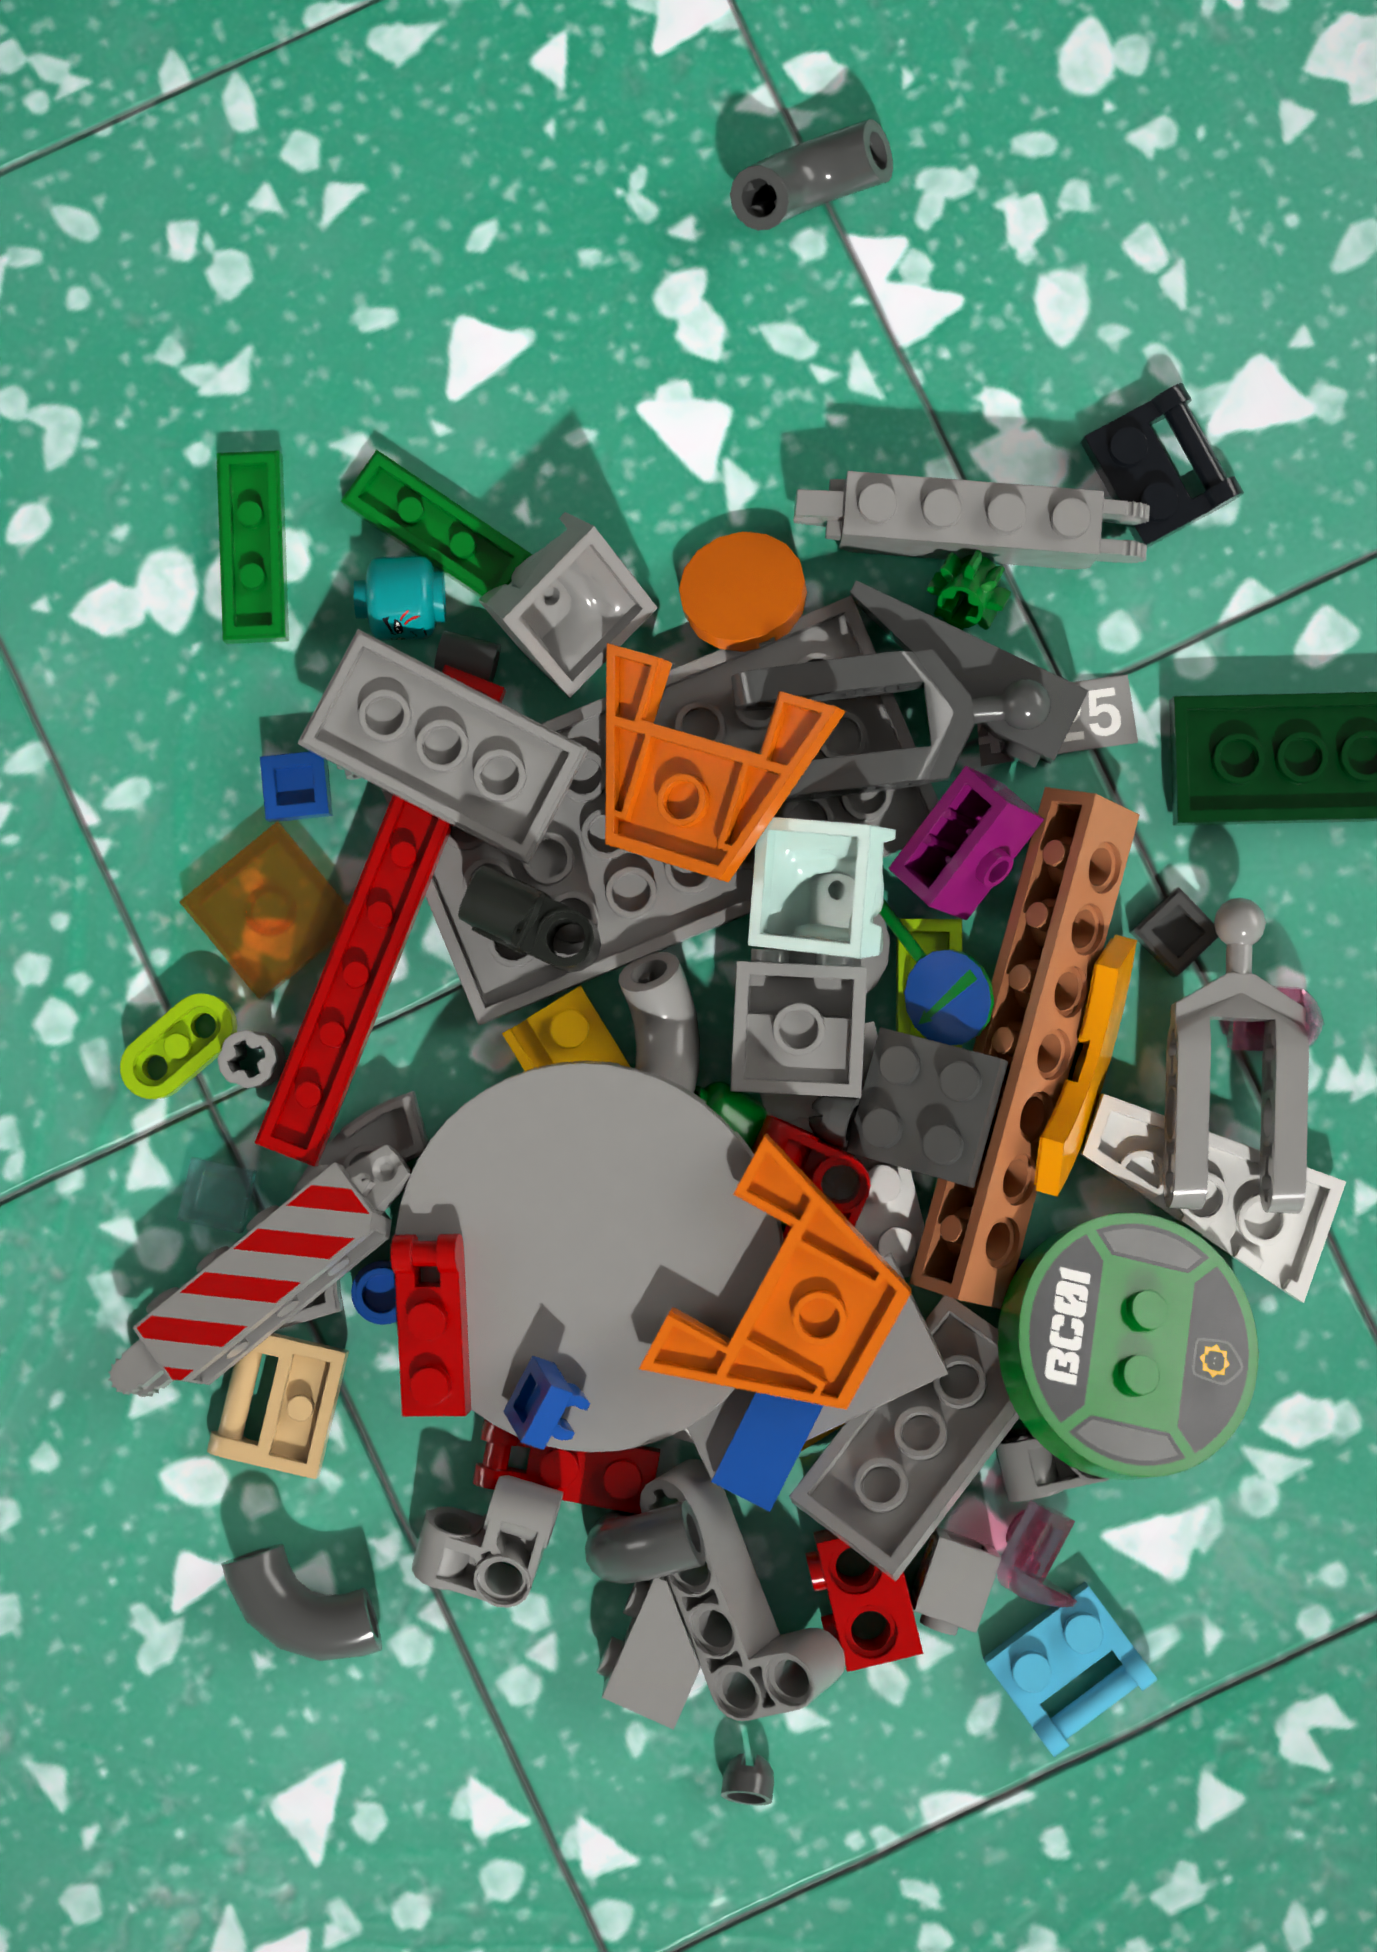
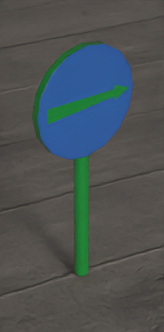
(945, 991)

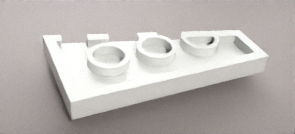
(1276, 1246)

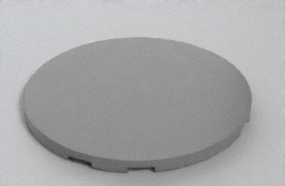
(582, 1222)

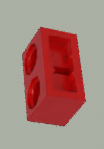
(860, 1594)

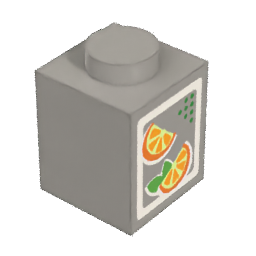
(954, 1582)

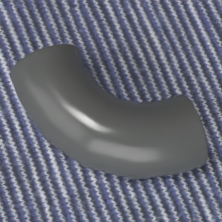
(645, 1545)
(297, 1617)

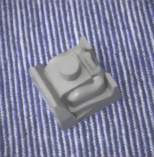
(570, 605)

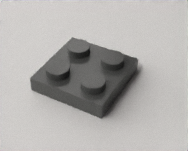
(927, 1106)

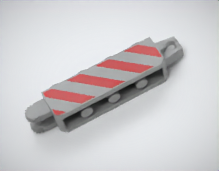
(265, 1276)

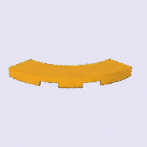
(1079, 1096)

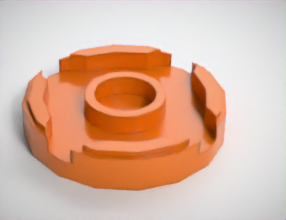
(743, 591)

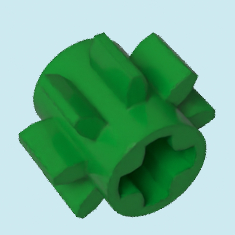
(968, 591)

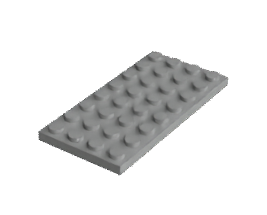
(643, 901)

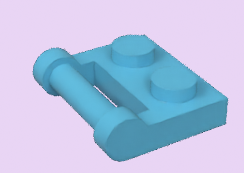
(1056, 1651)

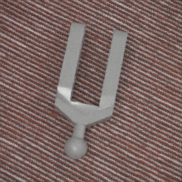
(1284, 1073)

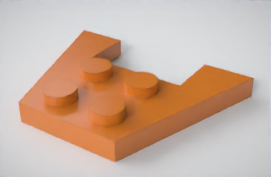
(689, 795)
(813, 1315)

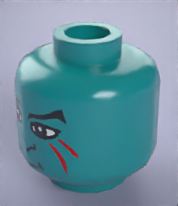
(401, 598)

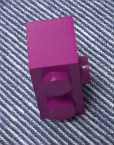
(966, 844)

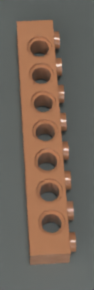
(1035, 1025)

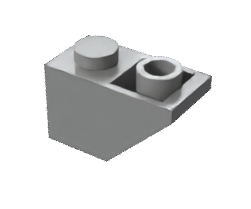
(655, 1661)

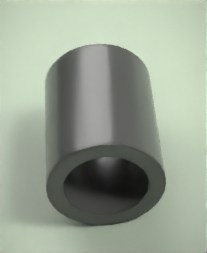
(468, 655)

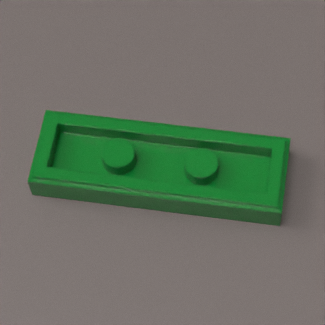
(433, 526)
(252, 547)

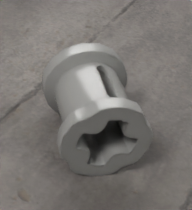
(234, 1051)

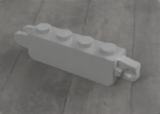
(961, 516)

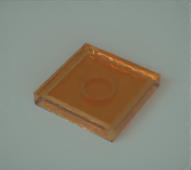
(268, 910)

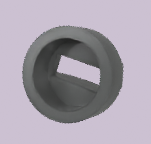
(837, 1119)
(748, 1783)

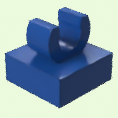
(540, 1402)

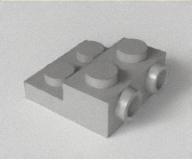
(798, 1025)

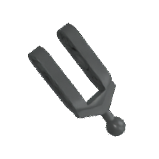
(949, 712)

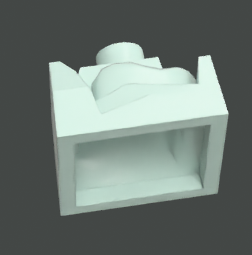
(818, 887)

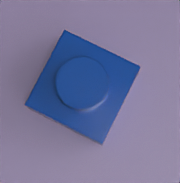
(295, 786)

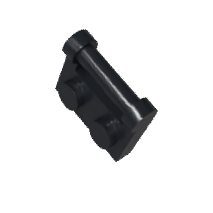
(1139, 470)

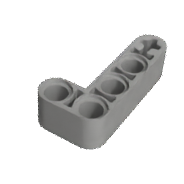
(728, 1618)

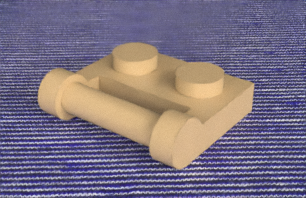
(297, 1408)

